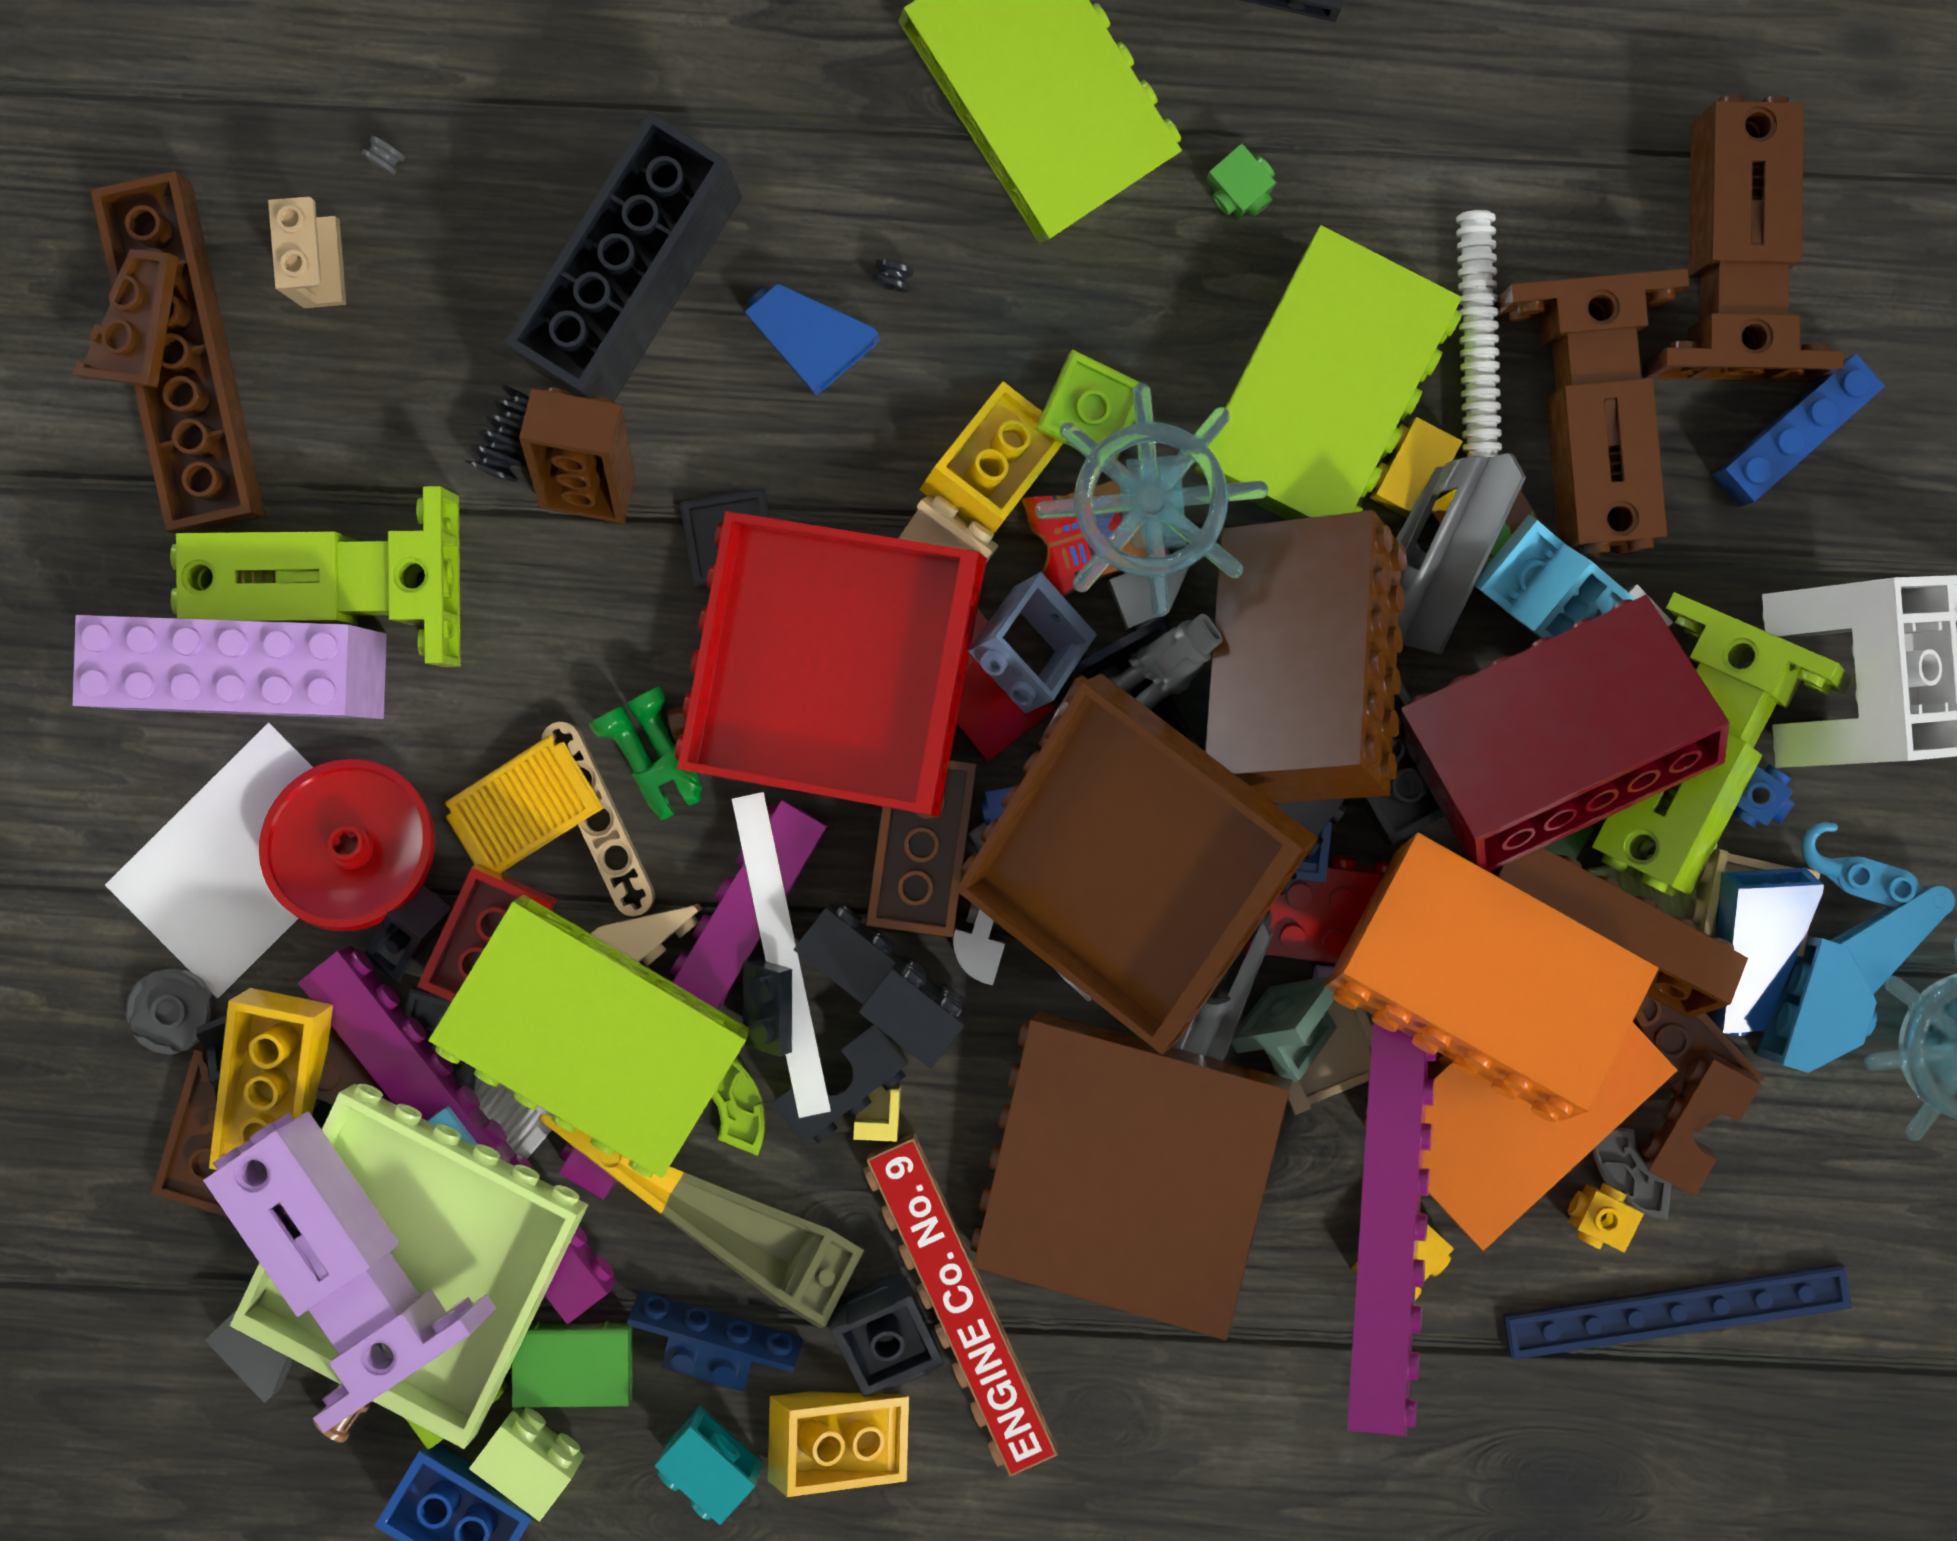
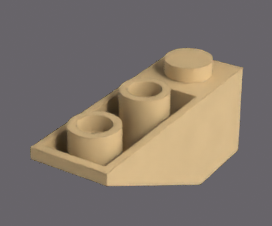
(643, 936)

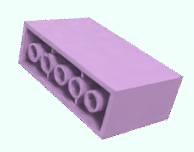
(229, 667)

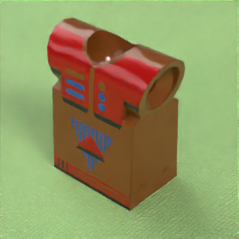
(1066, 544)

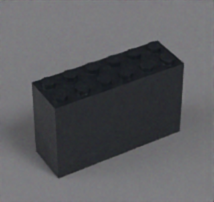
(627, 262)

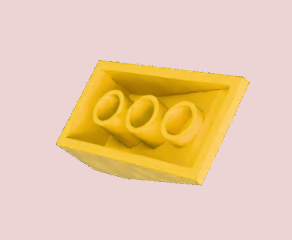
(268, 1064)

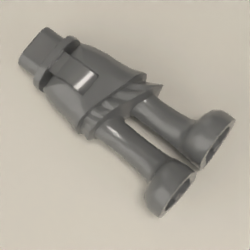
(1169, 661)

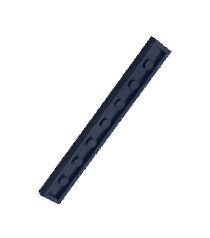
(1677, 1311)

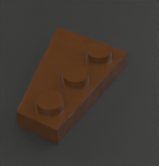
(134, 329)

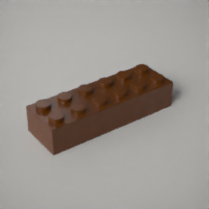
(1694, 969)

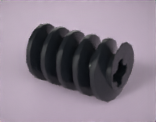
(504, 441)

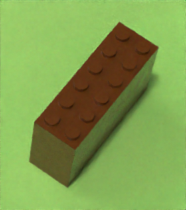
(1309, 658)

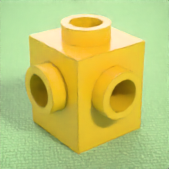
(1603, 1217)

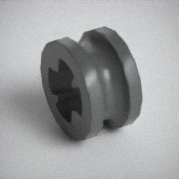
(383, 155)

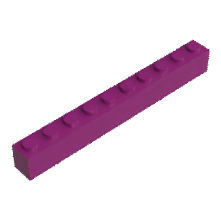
(721, 947)
(415, 1075)
(1390, 1236)

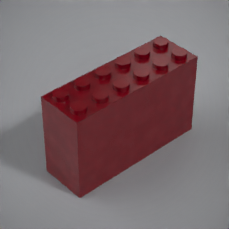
(1564, 733)

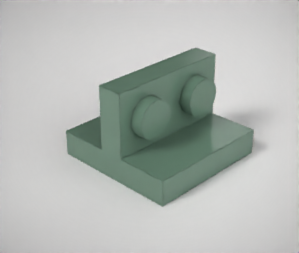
(1289, 1025)

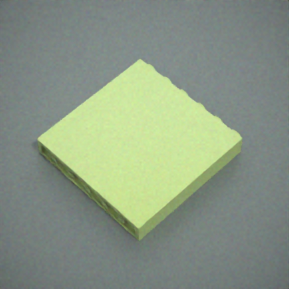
(462, 1230)

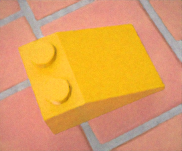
(993, 460)
(836, 1441)

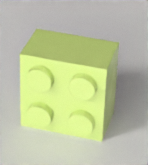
(528, 1461)

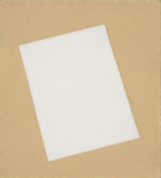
(202, 872)

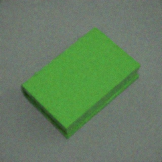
(574, 1365)

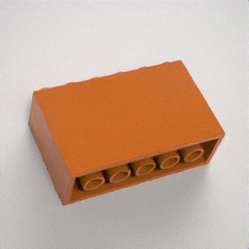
(1491, 979)
(1500, 1158)

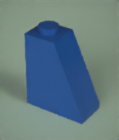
(810, 335)

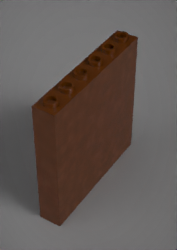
(1133, 861)
(1130, 1173)

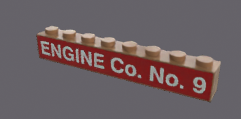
(961, 1304)

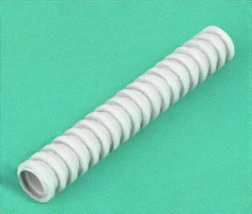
(1479, 334)

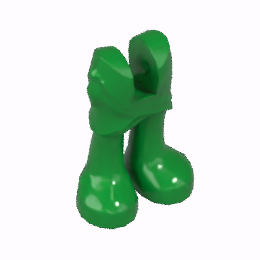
(648, 775)

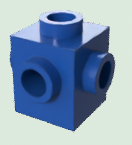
(1778, 804)

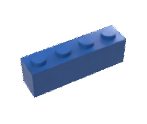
(1797, 431)

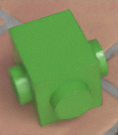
(1241, 183)

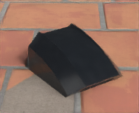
(884, 1336)

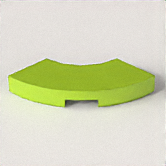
(740, 1109)

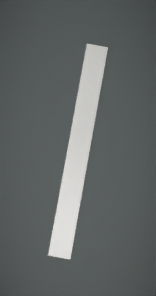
(778, 948)

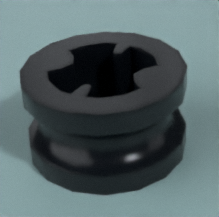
(892, 276)

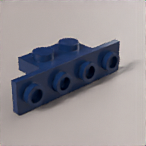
(712, 1343)

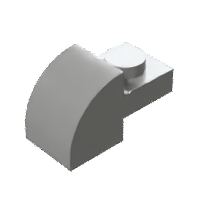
(977, 951)

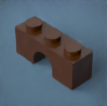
(1711, 1088)

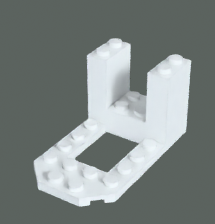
(1902, 669)

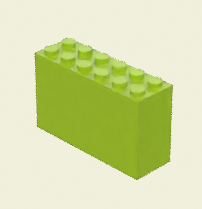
(1044, 100)
(1333, 379)
(589, 1036)

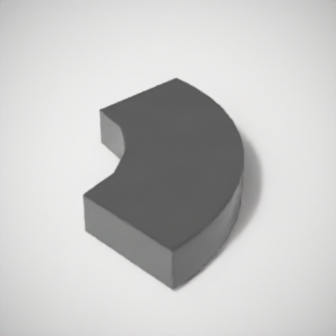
(1624, 1169)

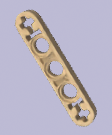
(613, 835)

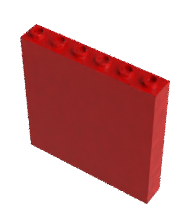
(831, 662)

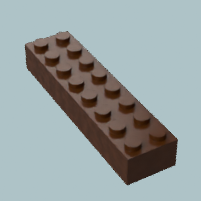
(196, 413)

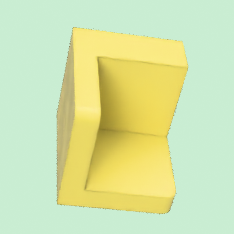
(881, 1117)

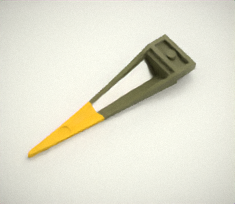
(774, 1251)

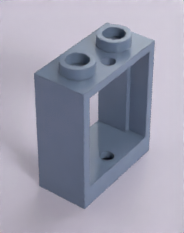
(1066, 635)

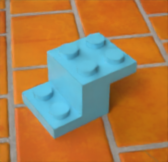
(1547, 582)

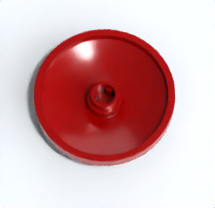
(346, 844)

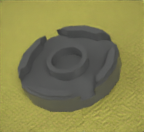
(168, 1009)

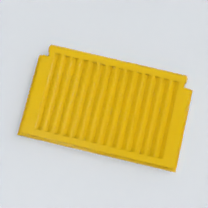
(522, 805)

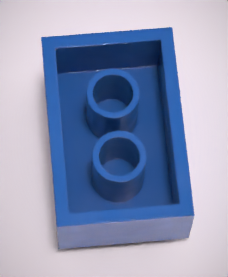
(449, 1503)

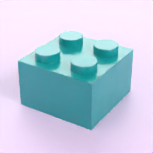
(708, 1466)

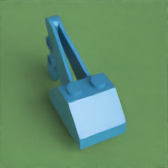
(1831, 988)

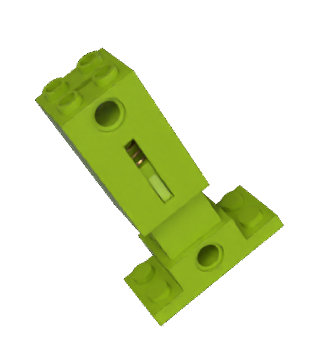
(331, 577)
(1693, 814)

